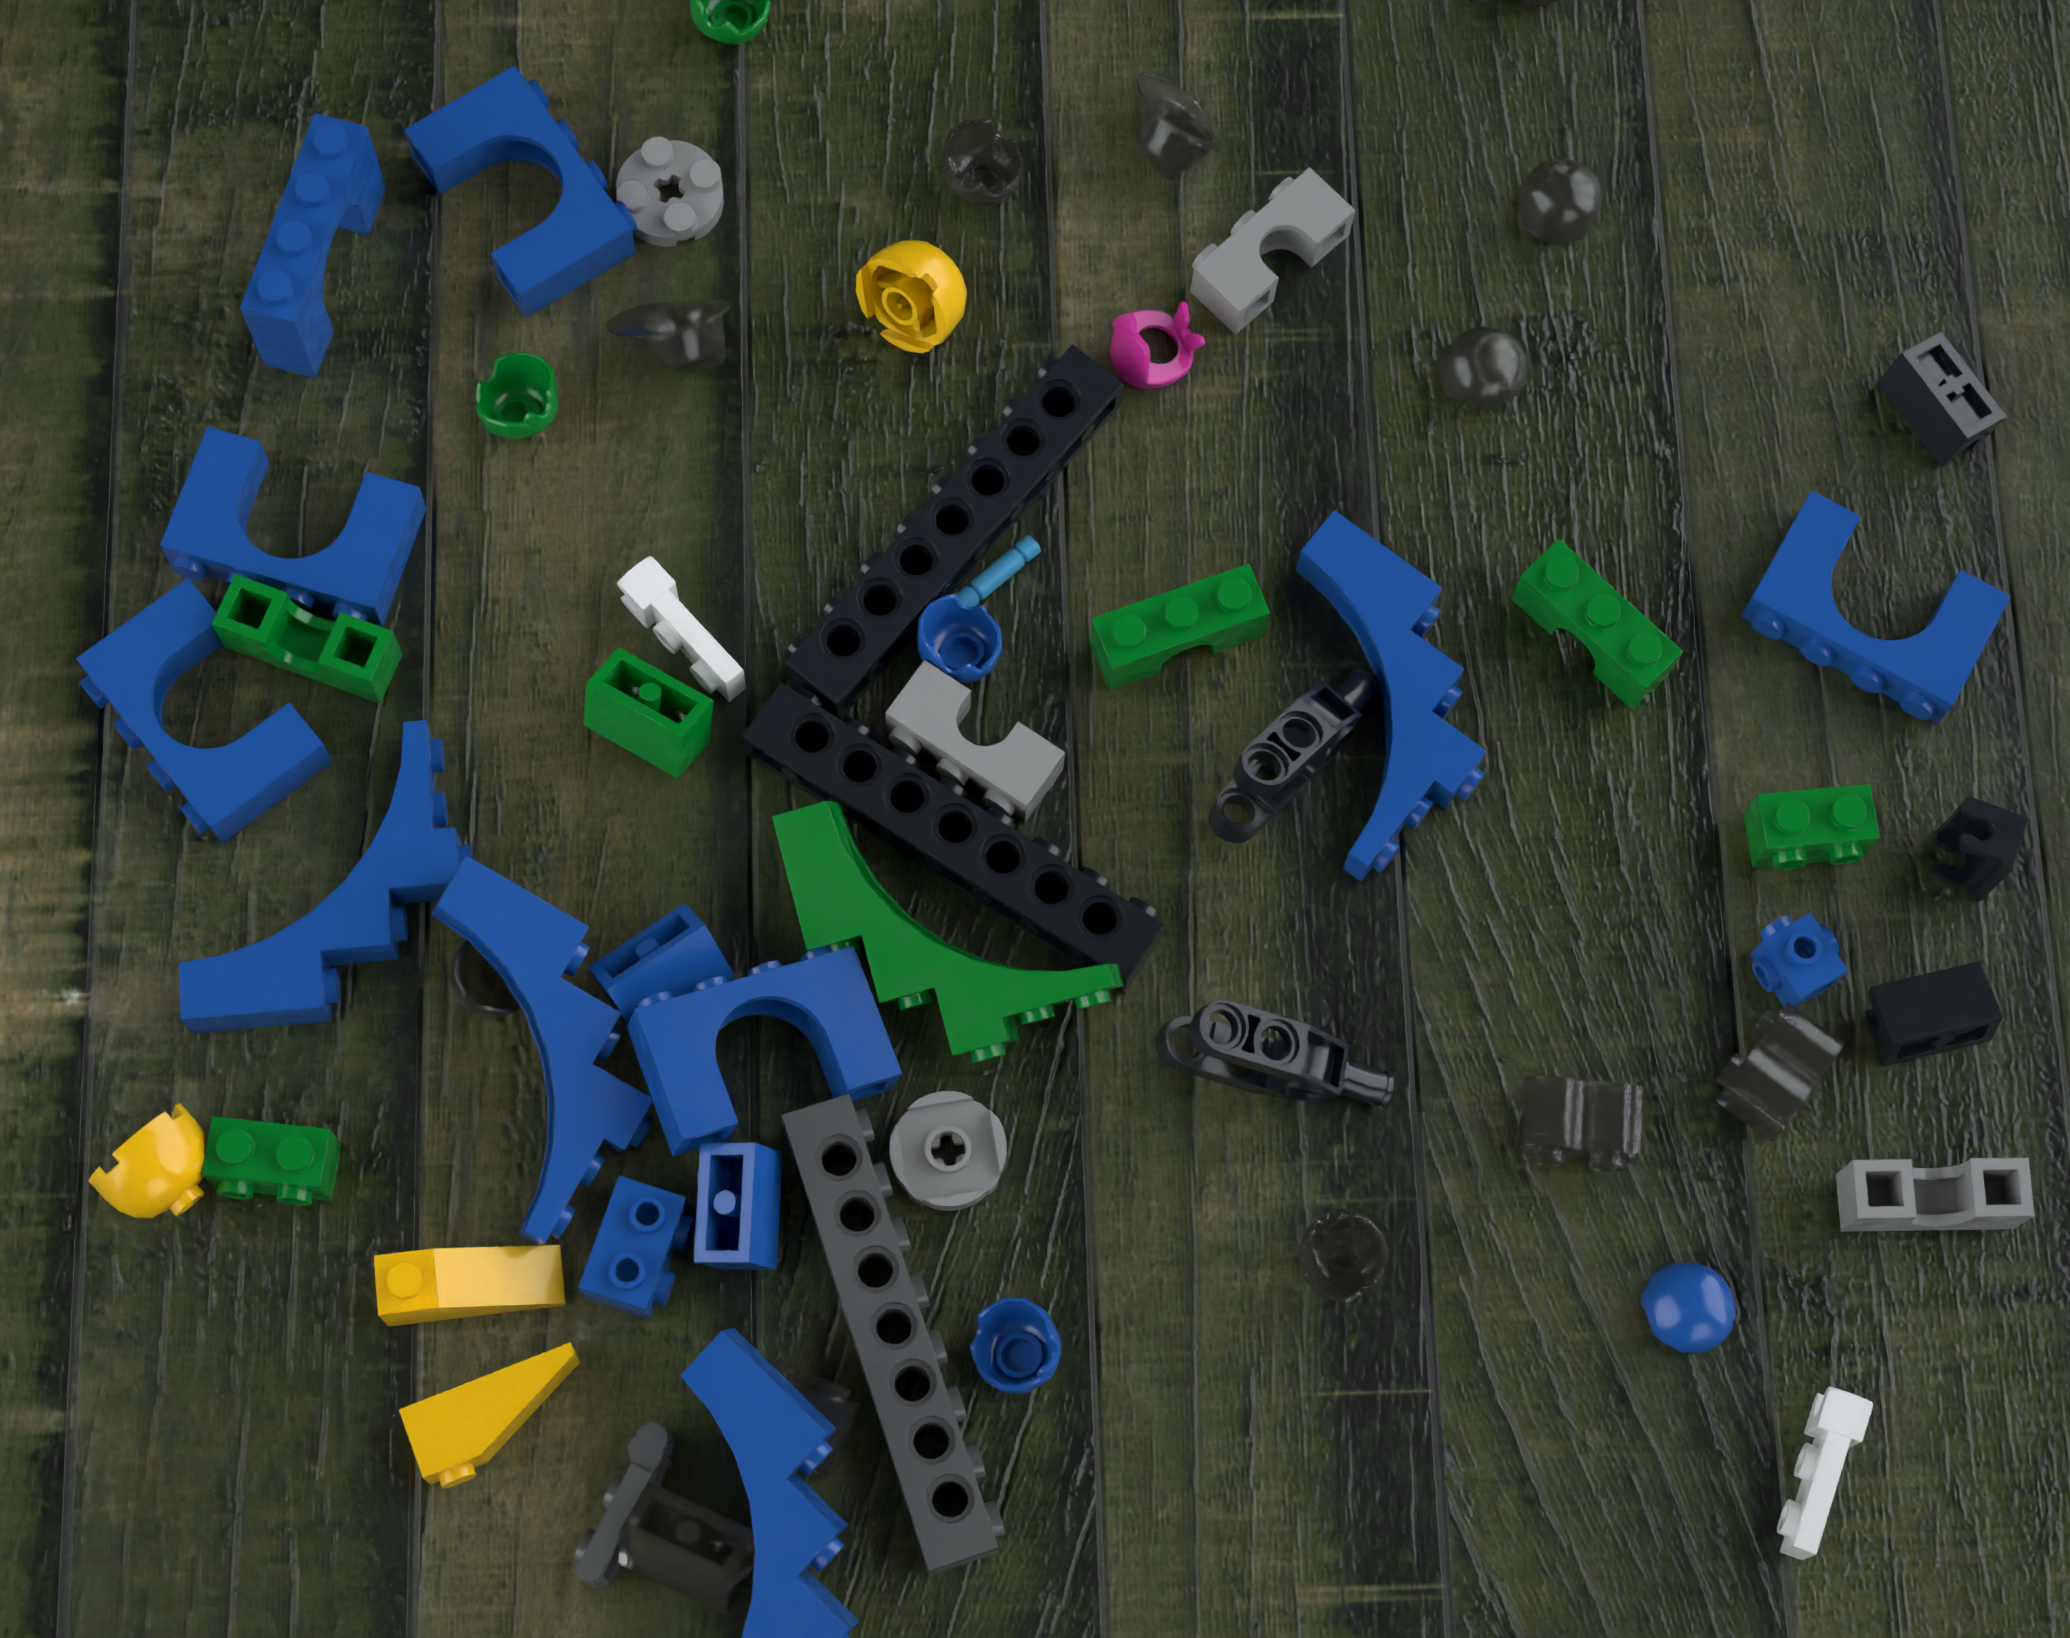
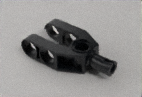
(1294, 751)
(1299, 1067)

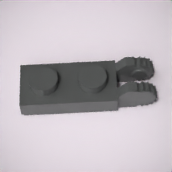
(599, 1549)

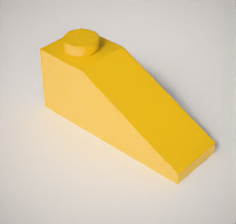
(467, 1282)
(474, 1420)

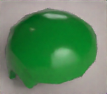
(730, 20)
(518, 396)

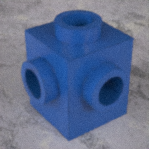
(1797, 959)

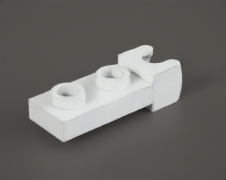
(654, 599)
(1837, 1424)

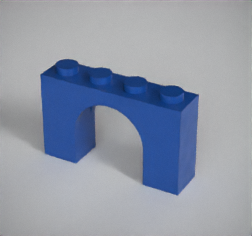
(511, 123)
(330, 187)
(349, 576)
(1799, 608)
(222, 784)
(819, 996)

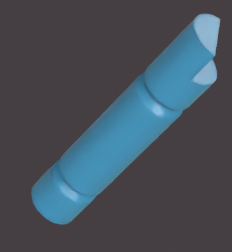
(999, 572)

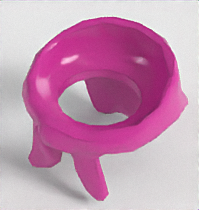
(1132, 354)

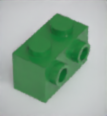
(648, 712)
(1811, 827)
(271, 1160)

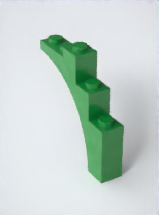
(845, 903)

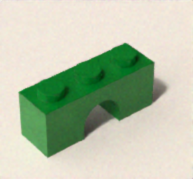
(1210, 612)
(278, 632)
(1626, 646)

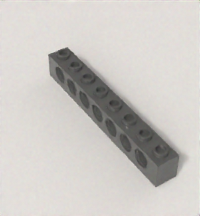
(813, 1136)

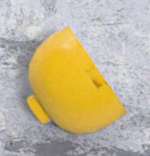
(913, 294)
(156, 1167)

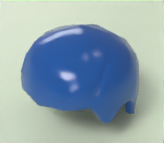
(959, 639)
(1689, 1307)
(1015, 1345)

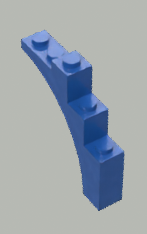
(1390, 613)
(290, 973)
(587, 1106)
(772, 1438)

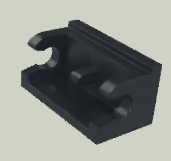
(1941, 398)
(1986, 842)
(1932, 1013)

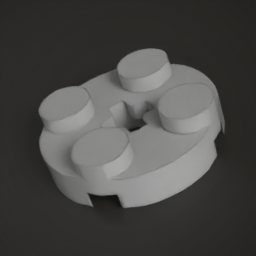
(666, 163)
(968, 1124)

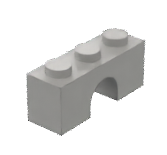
(1299, 218)
(1008, 774)
(1957, 1197)

